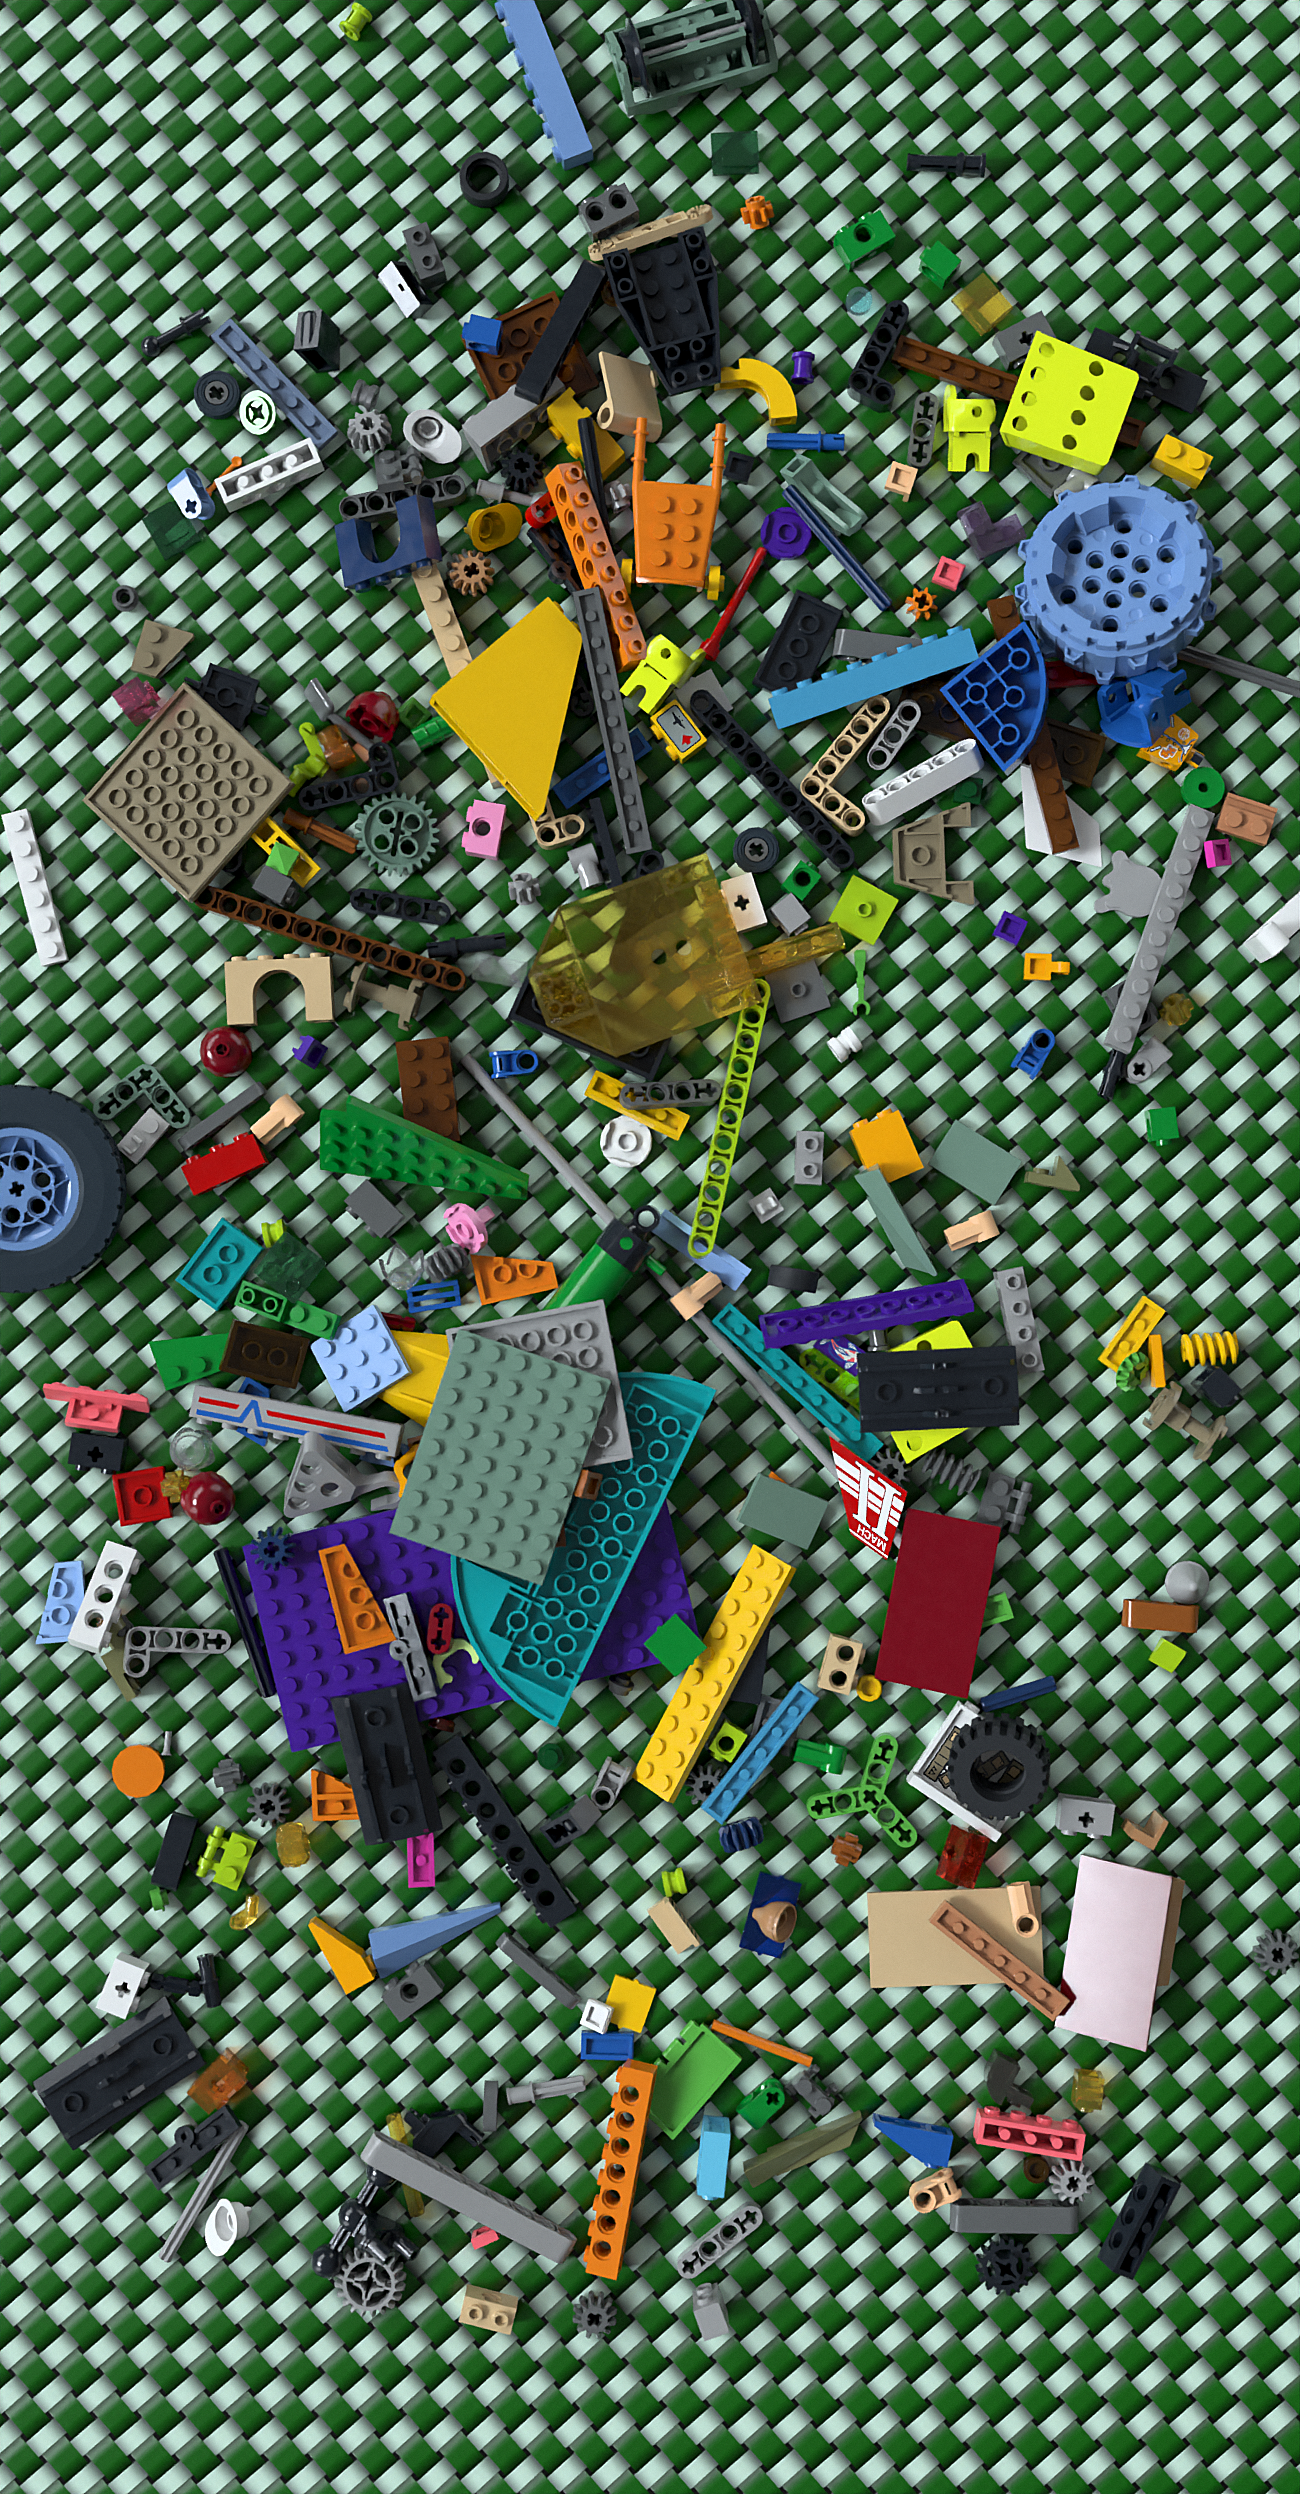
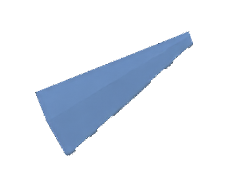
(406, 1942)

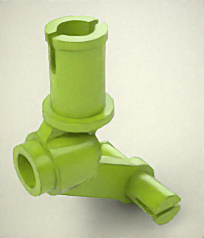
(314, 765)

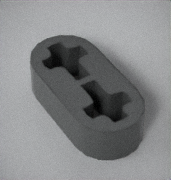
(490, 2106)

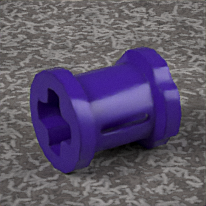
(802, 368)

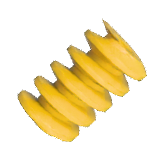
(1209, 1347)

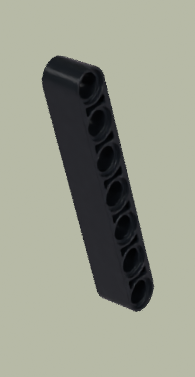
(561, 332)

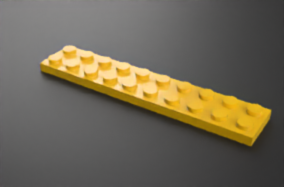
(714, 1673)

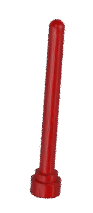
(711, 646)

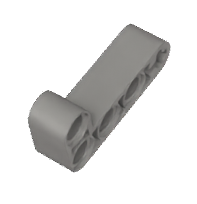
(176, 1645)

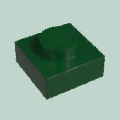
(968, 791)

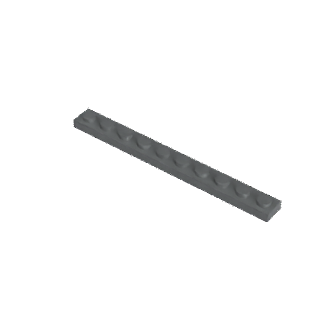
(612, 720)

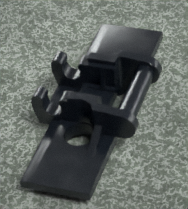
(1186, 386)

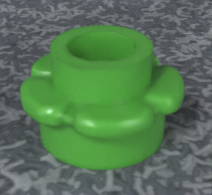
(159, 1899)

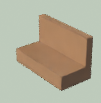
(1150, 1833)

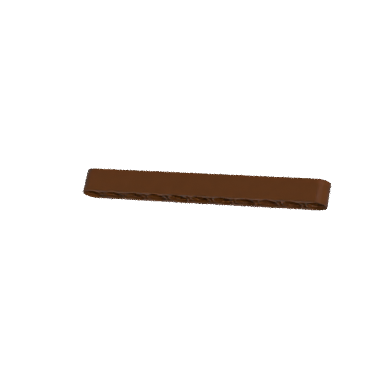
(341, 946)

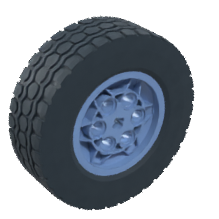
(81, 1201)

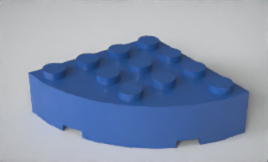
(1004, 697)

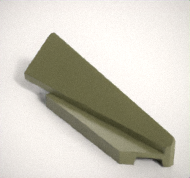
(802, 2149)

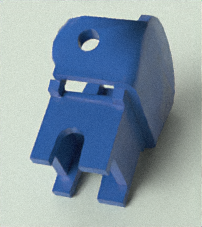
(1148, 716)

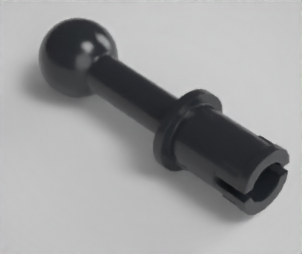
(152, 345)

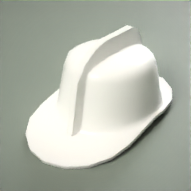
(432, 435)
(226, 2225)

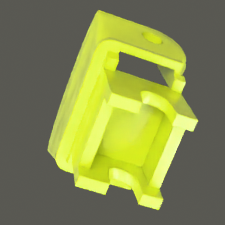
(959, 418)
(675, 669)

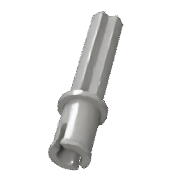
(545, 2089)

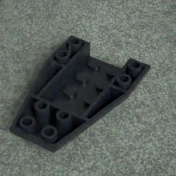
(672, 308)

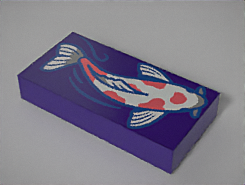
(841, 1352)

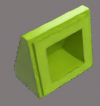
(1167, 1655)

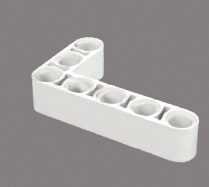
(1276, 931)

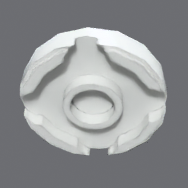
(626, 1142)

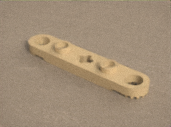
(652, 231)

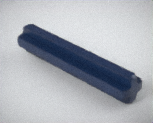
(1018, 1694)

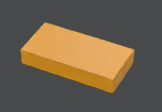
(1156, 1360)

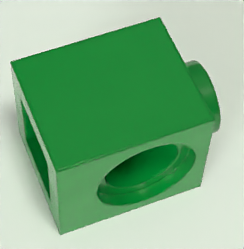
(939, 264)
(800, 892)
(1161, 1125)

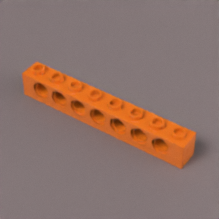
(596, 561)
(604, 2261)

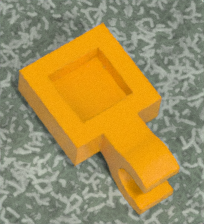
(1039, 967)

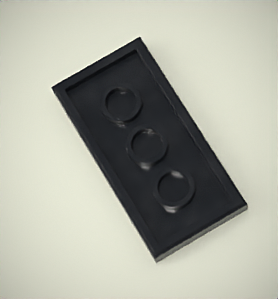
(797, 643)

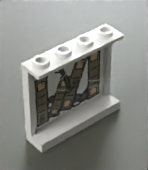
(931, 1773)

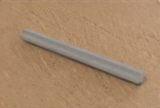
(202, 2193)

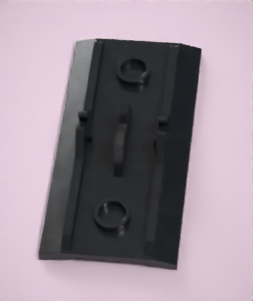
(938, 1389)
(387, 1764)
(118, 2073)

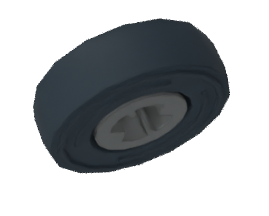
(221, 382)
(757, 837)

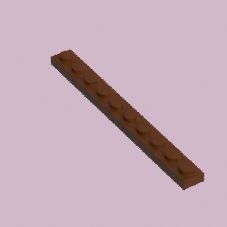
(981, 379)
(1042, 755)

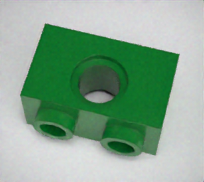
(855, 253)

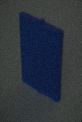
(767, 1890)

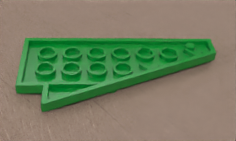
(391, 1148)

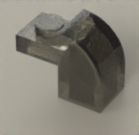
(999, 2078)

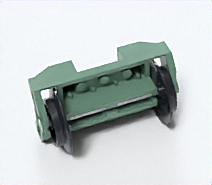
(720, 46)

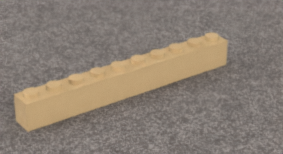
(445, 627)

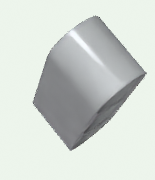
(892, 747)

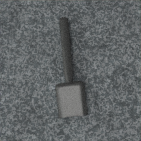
(325, 710)

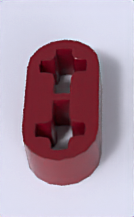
(435, 1627)

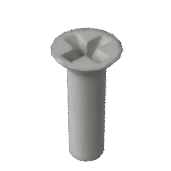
(167, 1743)

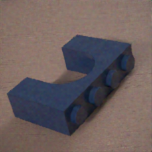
(416, 549)

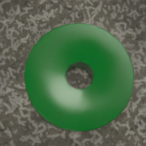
(1213, 783)

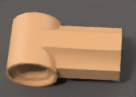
(282, 1115)
(975, 1229)
(692, 1298)
(1021, 1907)

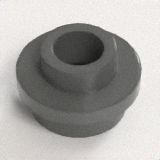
(121, 591)
(620, 1684)

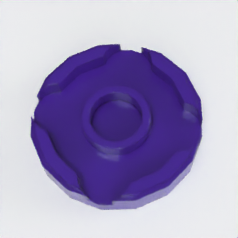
(785, 534)

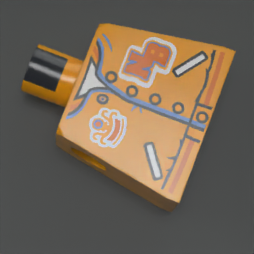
(1174, 747)

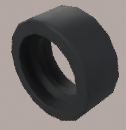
(484, 159)
(793, 1278)

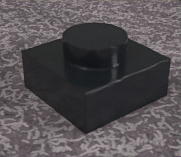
(738, 467)

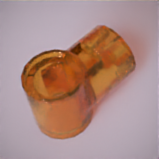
(336, 750)

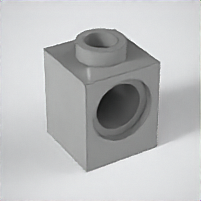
(790, 915)

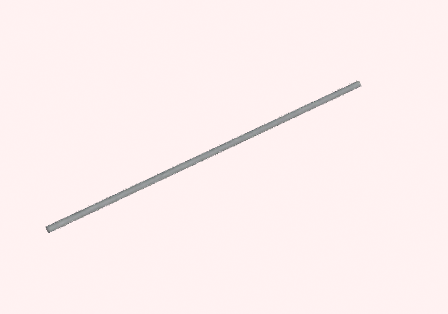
(665, 1280)

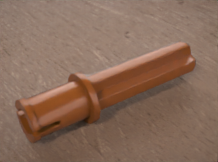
(320, 831)

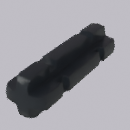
(176, 1985)

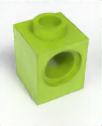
(729, 1729)

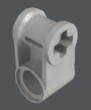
(1148, 1058)
(610, 1782)

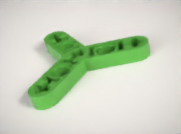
(857, 1795)

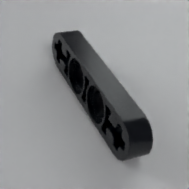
(401, 904)

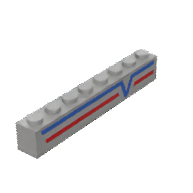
(296, 1420)

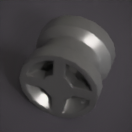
(365, 395)

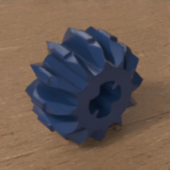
(280, 1555)
(741, 1834)

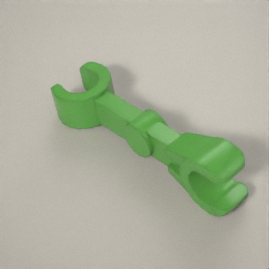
(860, 961)

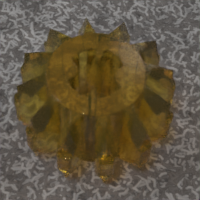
(293, 1844)

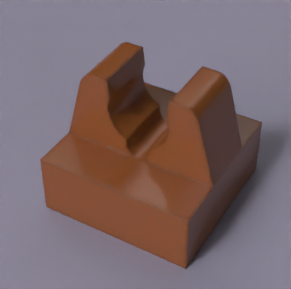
(588, 1484)

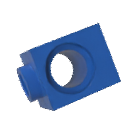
(483, 334)

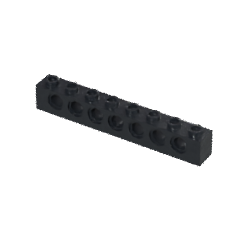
(547, 1911)

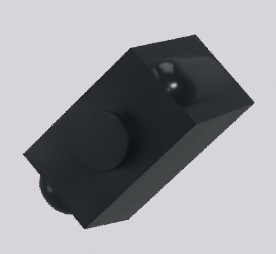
(318, 341)

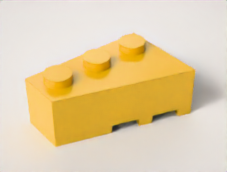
(563, 425)

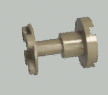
(394, 998)
(1176, 1415)

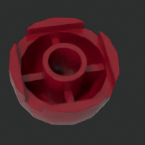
(374, 715)
(234, 1060)
(208, 1498)

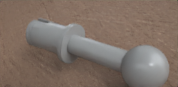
(498, 492)

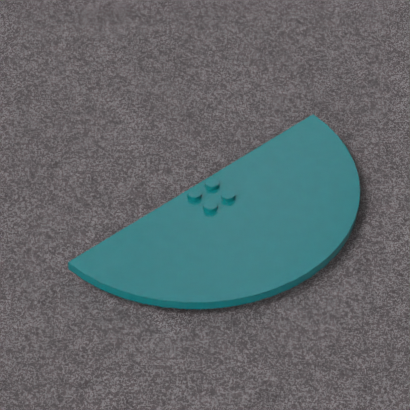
(543, 1635)

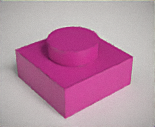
(1217, 853)

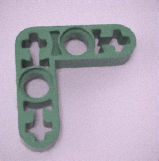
(151, 1090)

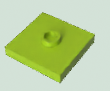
(863, 910)

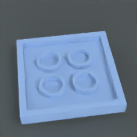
(361, 1359)

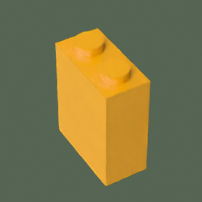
(886, 1143)

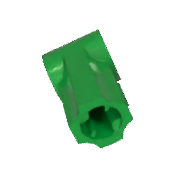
(827, 1756)

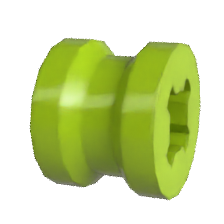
(272, 1232)
(674, 1882)

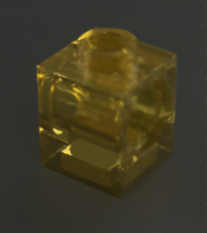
(1087, 2090)

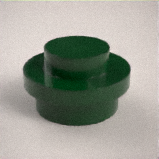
(550, 1756)

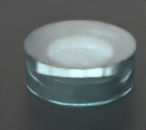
(858, 301)

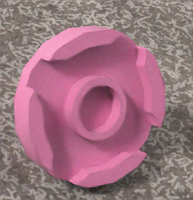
(468, 1226)

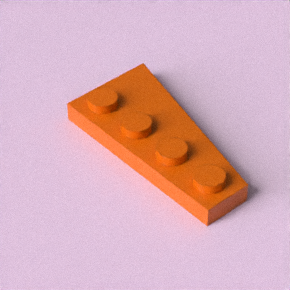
(355, 1609)

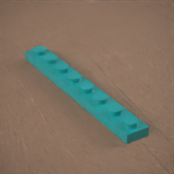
(797, 1383)

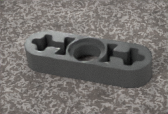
(918, 412)

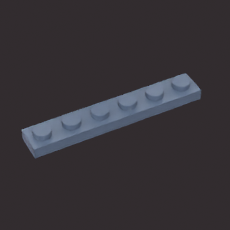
(275, 383)

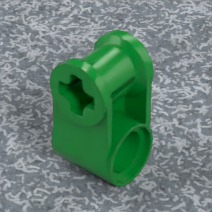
(758, 2106)

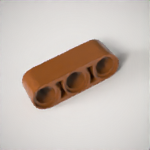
(1160, 1615)

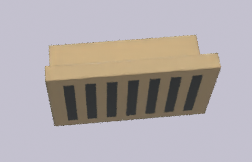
(673, 1925)

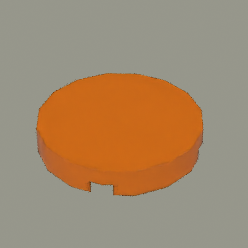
(138, 1770)

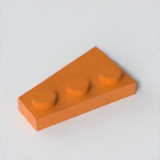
(511, 1278)

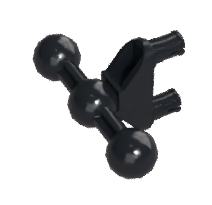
(370, 2231)

